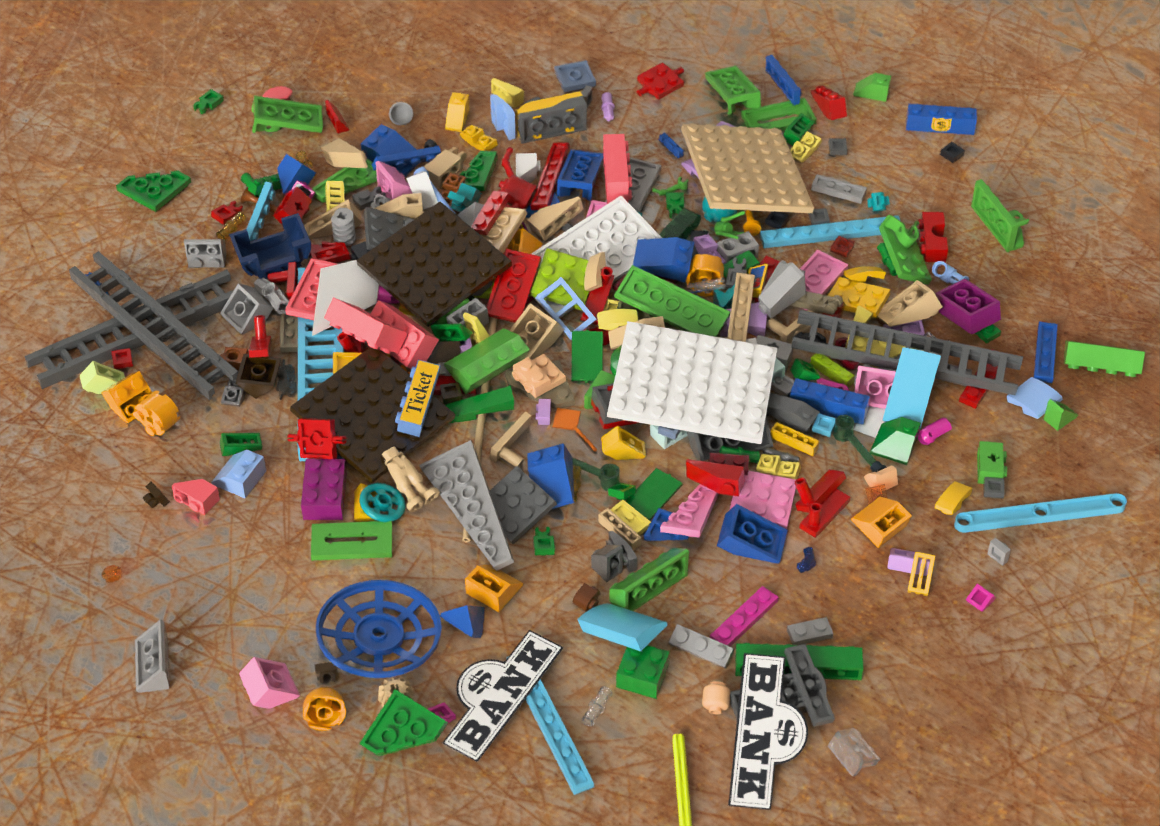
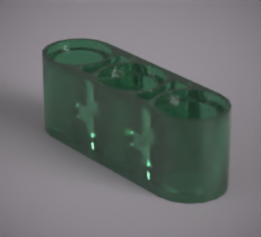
(682, 225)

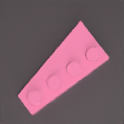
(692, 514)

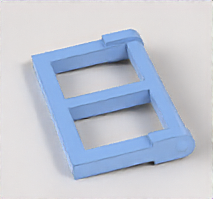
(540, 297)

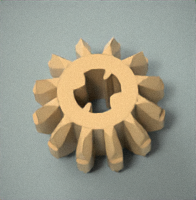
(389, 686)

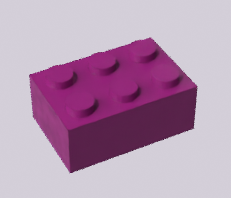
(969, 306)
(324, 489)

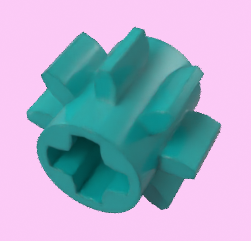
(878, 201)

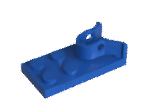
(579, 172)

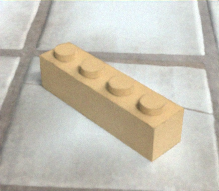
(614, 523)

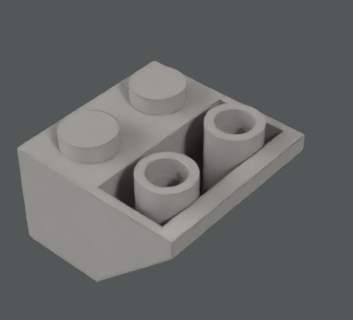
(205, 253)

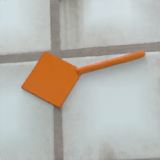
(569, 420)

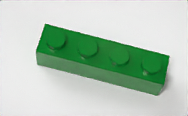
(256, 185)

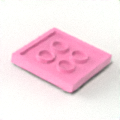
(767, 496)

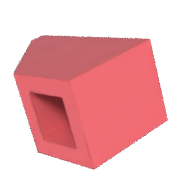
(196, 494)

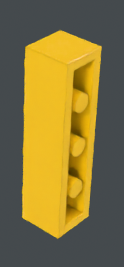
(794, 439)

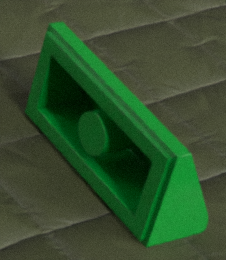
(451, 332)
(804, 370)

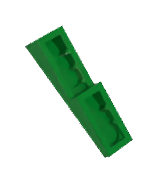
(489, 402)

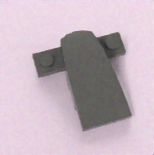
(802, 688)

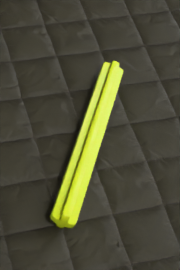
(682, 780)

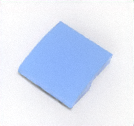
(502, 116)
(1033, 397)

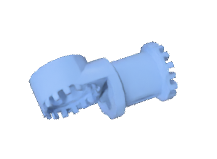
(949, 274)

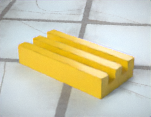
(918, 590)

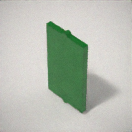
(586, 355)
(654, 493)

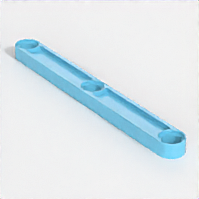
(1027, 514)

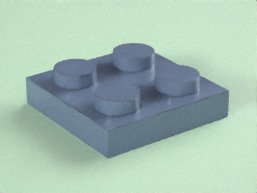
(574, 76)

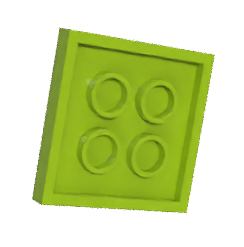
(557, 265)

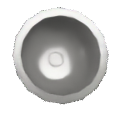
(400, 113)

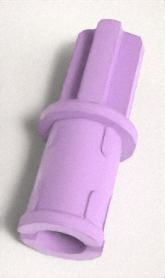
(607, 106)

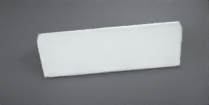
(421, 184)

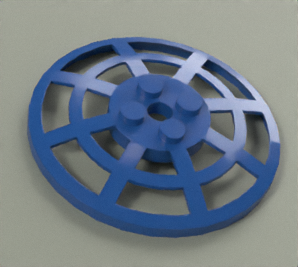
(378, 622)

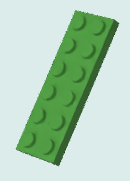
(672, 302)

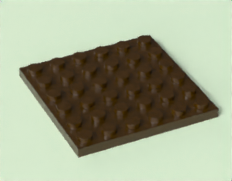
(434, 263)
(364, 407)

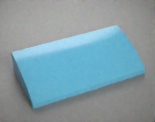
(911, 385)
(621, 625)

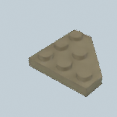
(560, 396)

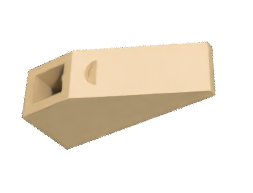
(344, 155)
(405, 205)

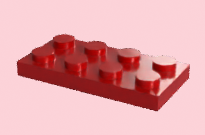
(513, 286)

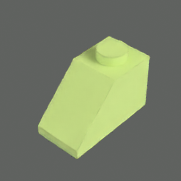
(99, 377)

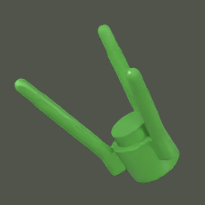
(726, 228)

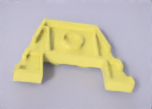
(878, 347)

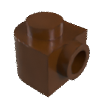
(586, 597)

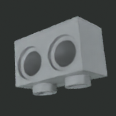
(732, 247)

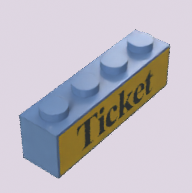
(418, 398)

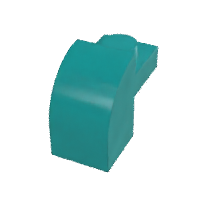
(464, 197)

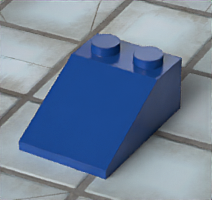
(385, 142)
(664, 257)
(553, 472)
(751, 535)

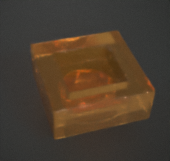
(874, 492)

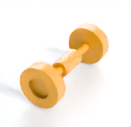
(751, 225)

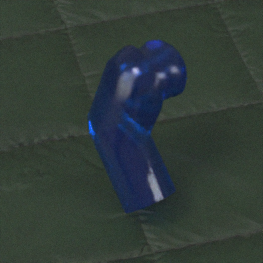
(808, 562)

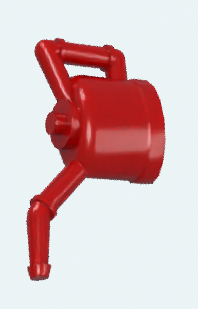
(518, 188)

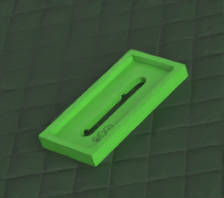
(753, 116)
(351, 549)

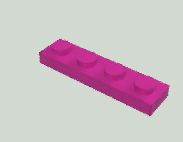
(745, 617)

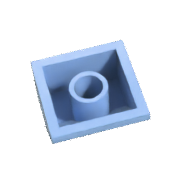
(241, 473)

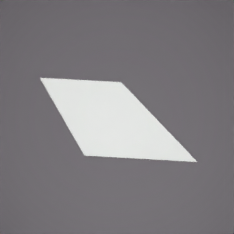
(345, 283)

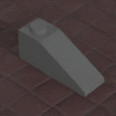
(792, 412)

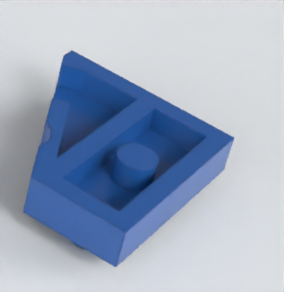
(654, 530)

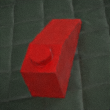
(718, 477)

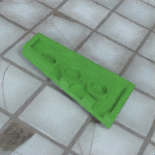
(352, 177)

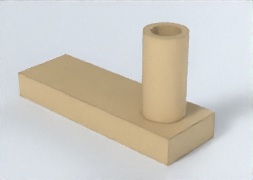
(789, 332)
(502, 446)

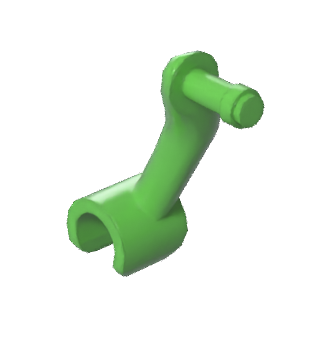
(681, 185)

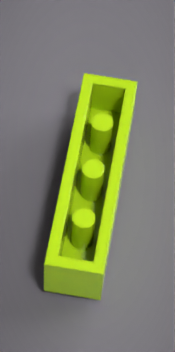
(832, 370)

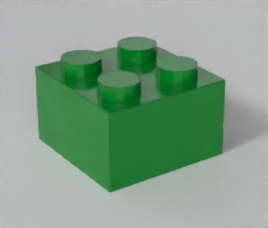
(643, 670)

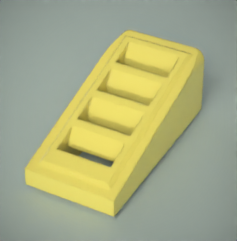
(511, 94)
(334, 188)
(478, 330)

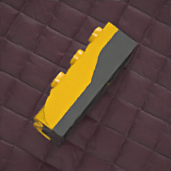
(551, 117)

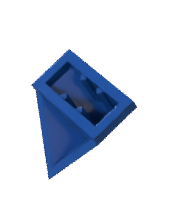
(291, 171)
(467, 619)

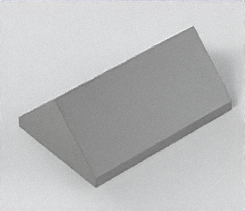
(152, 659)

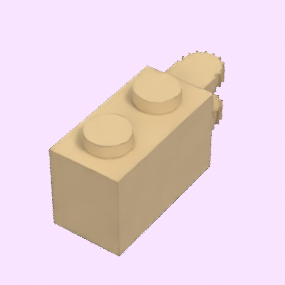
(443, 164)

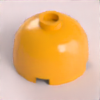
(324, 708)

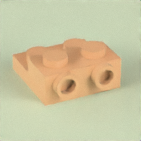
(538, 375)

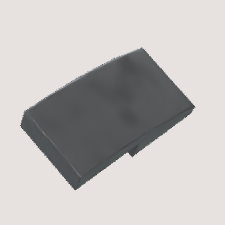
(233, 394)
(629, 555)

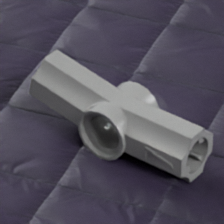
(272, 293)

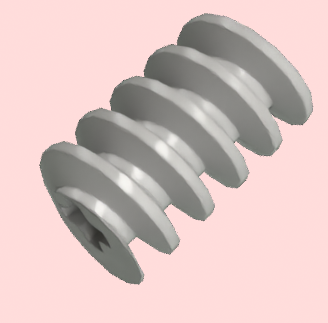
(343, 226)

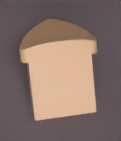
(885, 476)

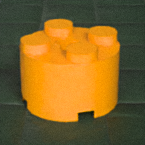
(705, 267)
(157, 413)

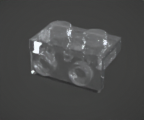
(852, 750)

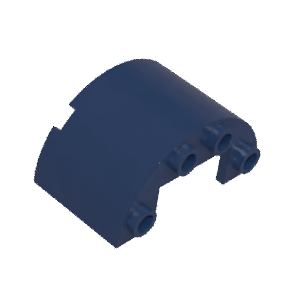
(274, 251)

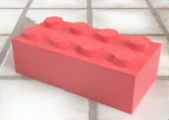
(616, 168)
(365, 326)
(418, 342)

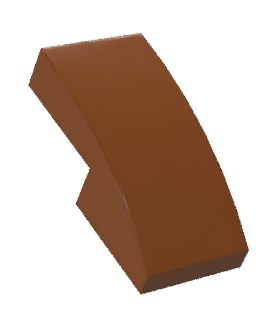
(452, 184)

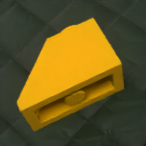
(457, 112)
(622, 445)

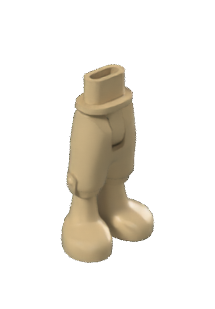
(406, 476)

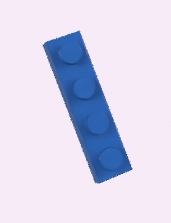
(783, 80)
(409, 157)
(1045, 352)

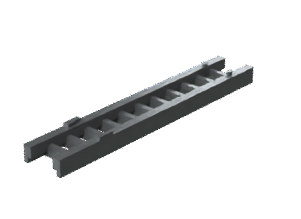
(155, 343)
(925, 343)
(103, 353)

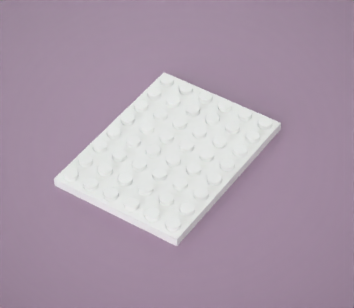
(693, 382)

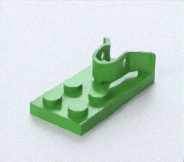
(734, 88)
(285, 114)
(997, 218)
(904, 250)

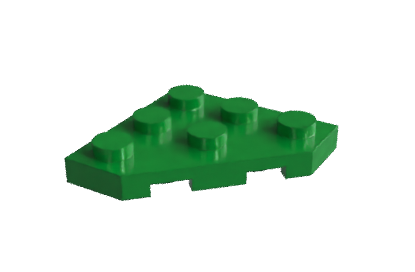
(154, 189)
(402, 726)

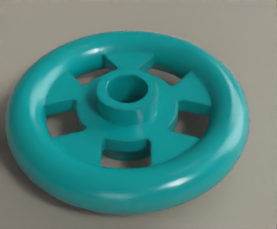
(382, 502)

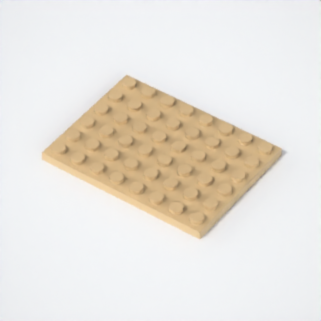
(746, 168)

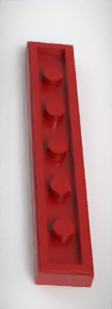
(548, 180)

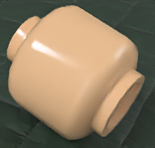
(716, 697)

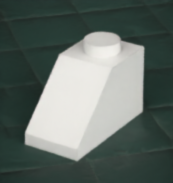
(527, 166)

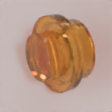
(112, 573)

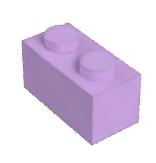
(543, 409)

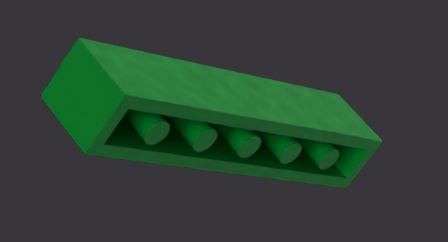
(831, 661)

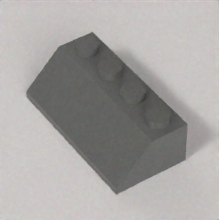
(705, 444)

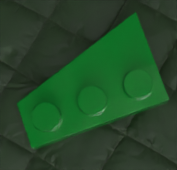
(480, 169)

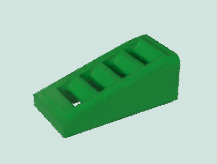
(797, 130)
(233, 443)

